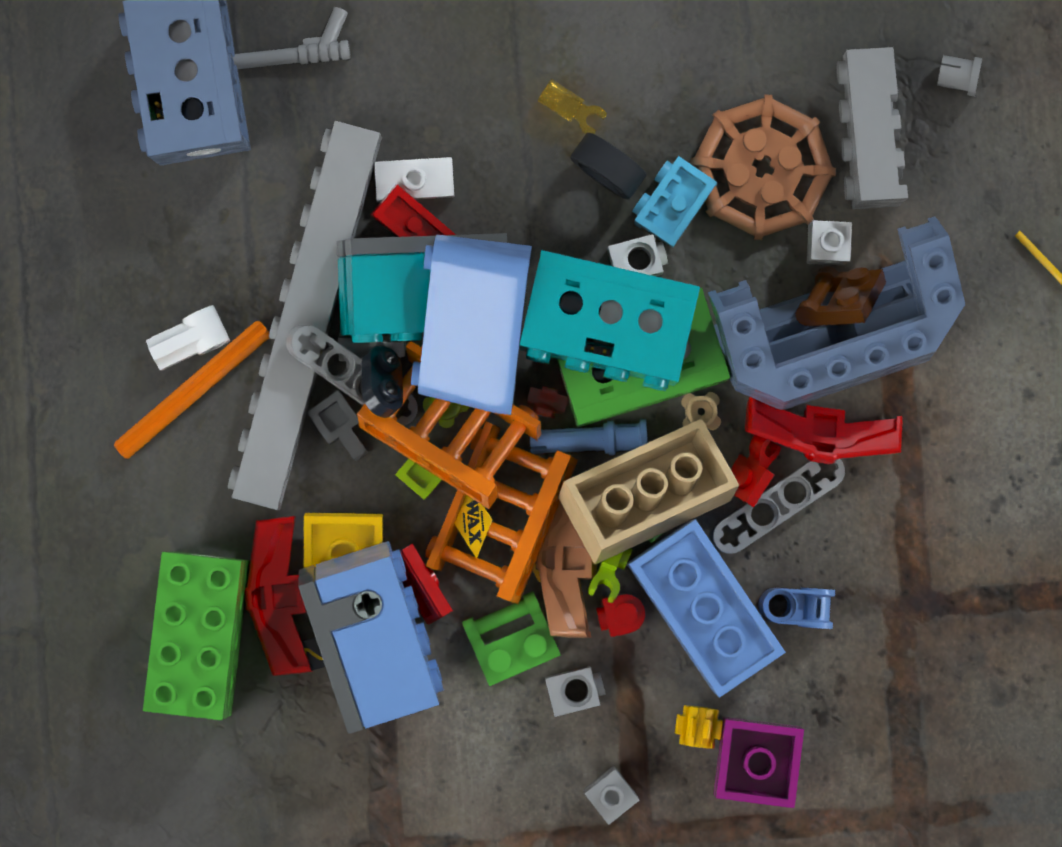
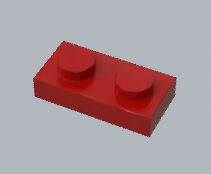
(407, 217)

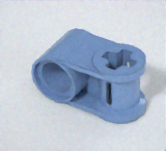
(804, 607)

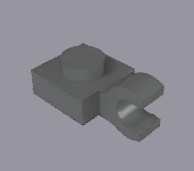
(336, 421)

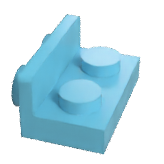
(674, 202)

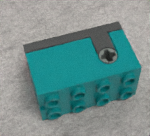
(386, 286)

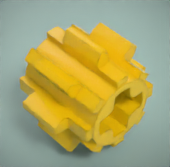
(699, 726)

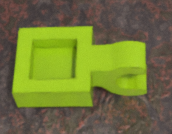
(607, 576)

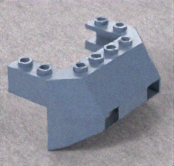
(793, 363)

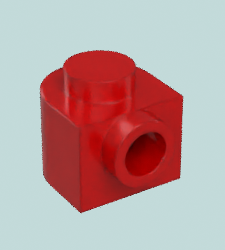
(622, 615)

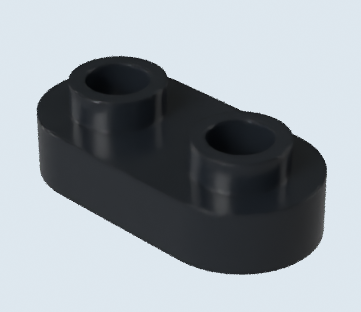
(382, 381)

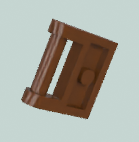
(850, 304)

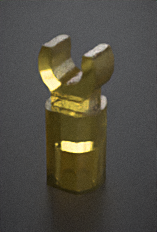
(569, 105)

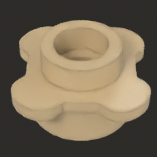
(708, 403)

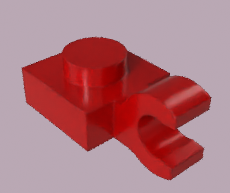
(753, 471)

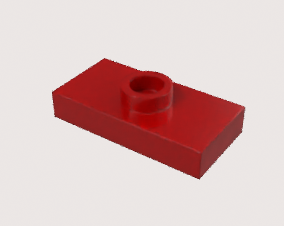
(425, 586)

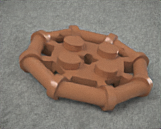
(783, 157)

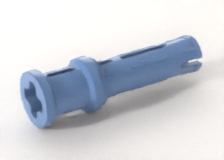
(610, 438)

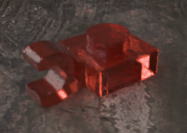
(547, 402)

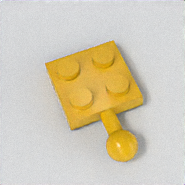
(339, 534)

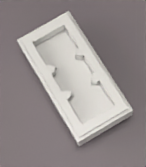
(418, 177)

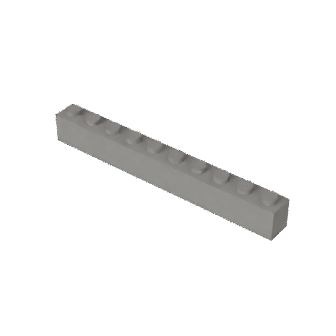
(308, 300)

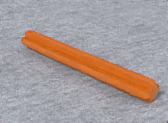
(192, 389)

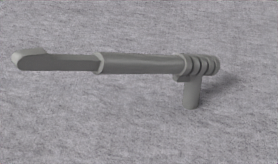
(312, 50)

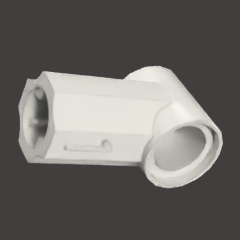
(197, 334)

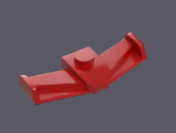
(823, 432)
(275, 596)

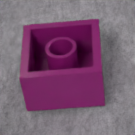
(758, 762)

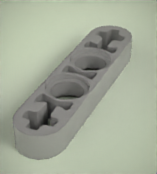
(350, 378)
(781, 507)

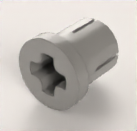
(960, 74)

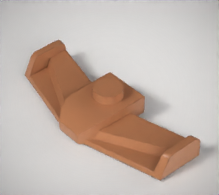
(561, 567)

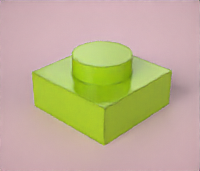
(418, 478)

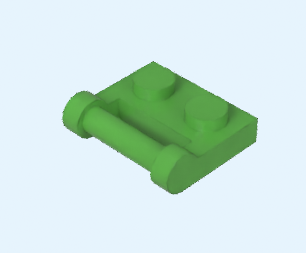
(516, 651)

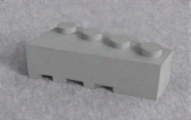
(871, 129)

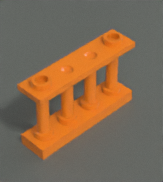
(447, 461)
(524, 543)

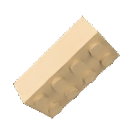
(648, 491)

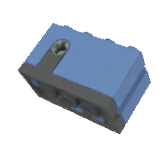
(372, 644)

